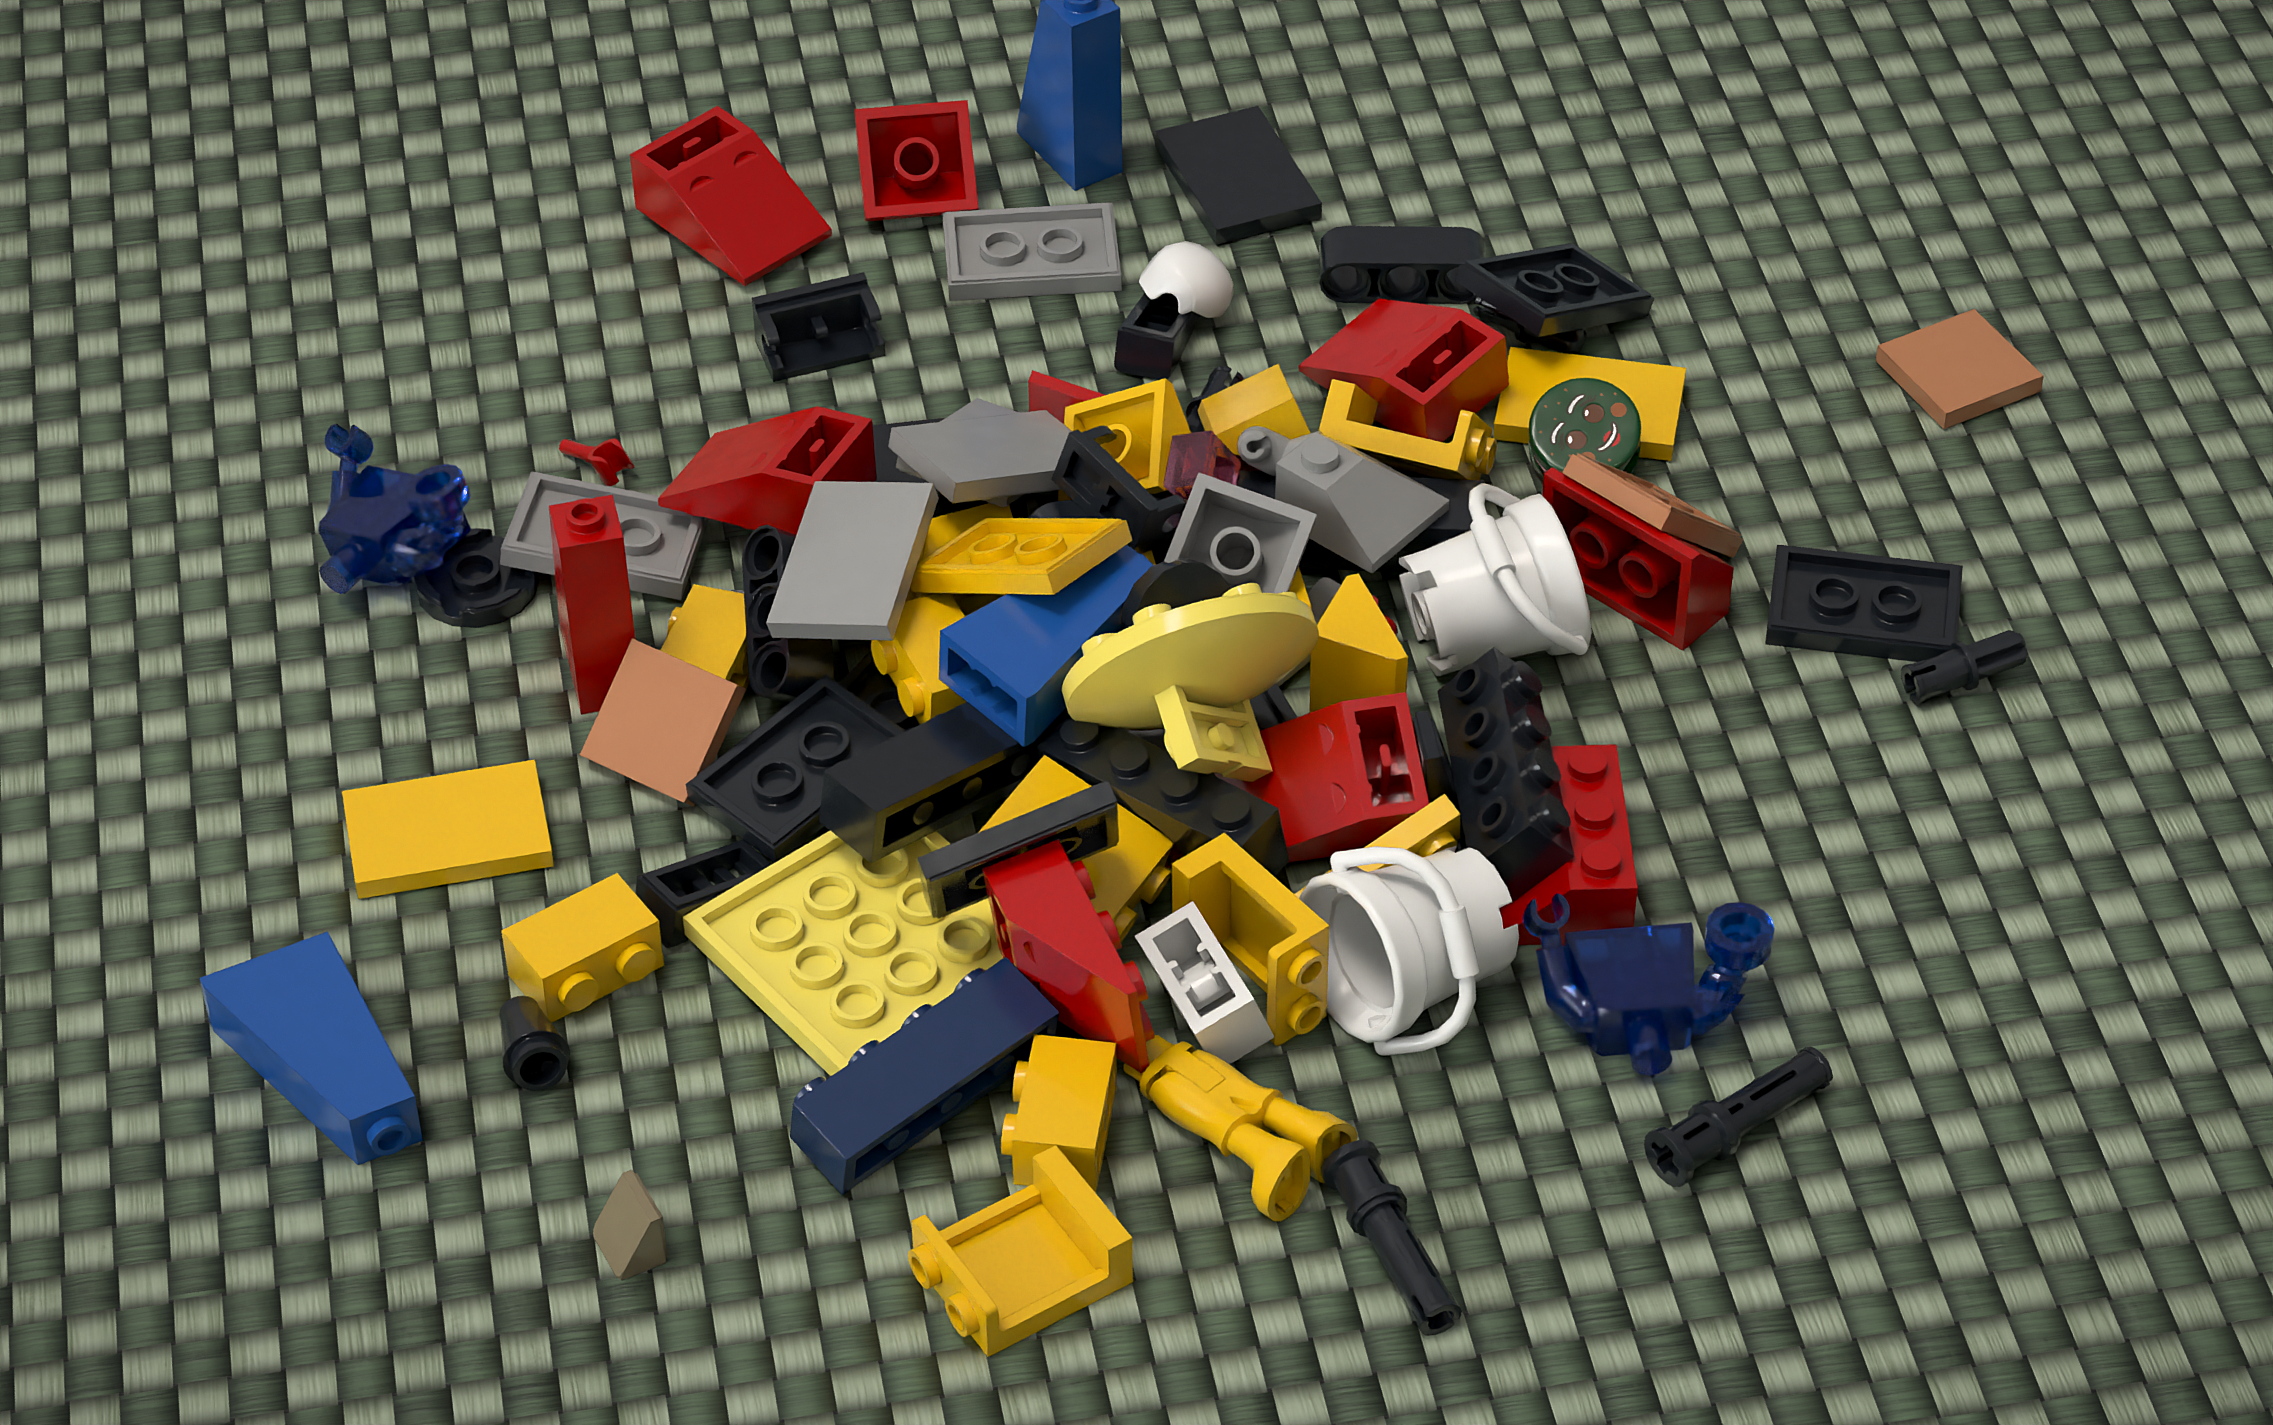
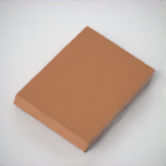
(1653, 504)

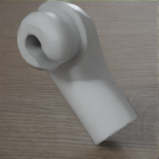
(1264, 447)

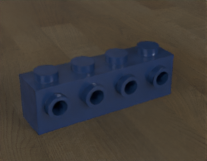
(920, 1074)

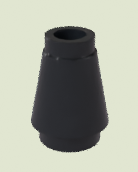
(531, 1045)

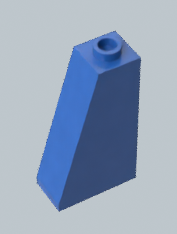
(1074, 90)
(1022, 646)
(317, 1044)

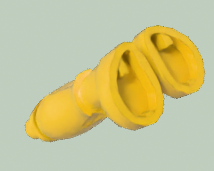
(1237, 1117)

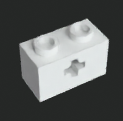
(1204, 985)

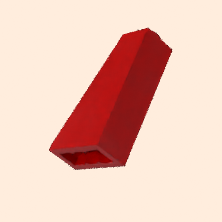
(591, 594)

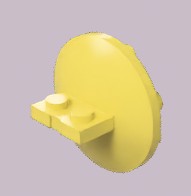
(1195, 675)

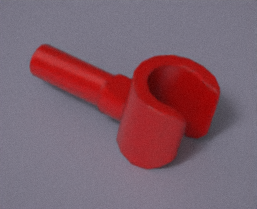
(605, 458)

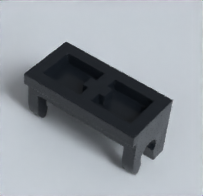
(817, 327)
(1110, 492)

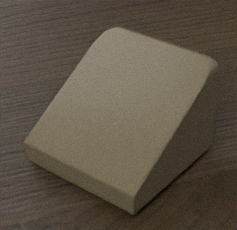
(631, 1229)

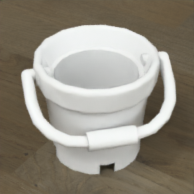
(1498, 586)
(1409, 939)

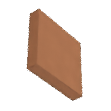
(1959, 368)
(662, 720)

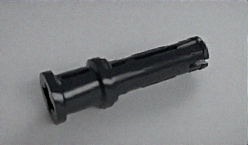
(1716, 1127)
(1379, 1213)

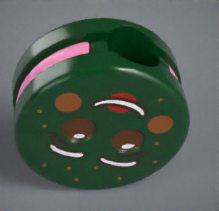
(1584, 419)

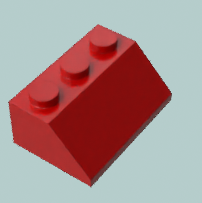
(1637, 567)
(1602, 874)

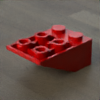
(725, 196)
(1416, 364)
(770, 467)
(1341, 775)
(1069, 949)

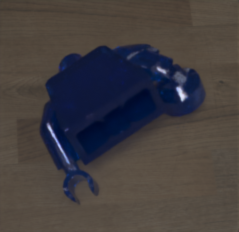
(386, 520)
(1636, 984)

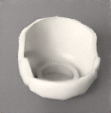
(1192, 276)

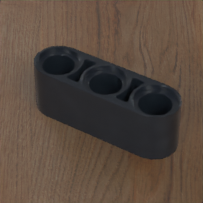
(1397, 263)
(776, 666)

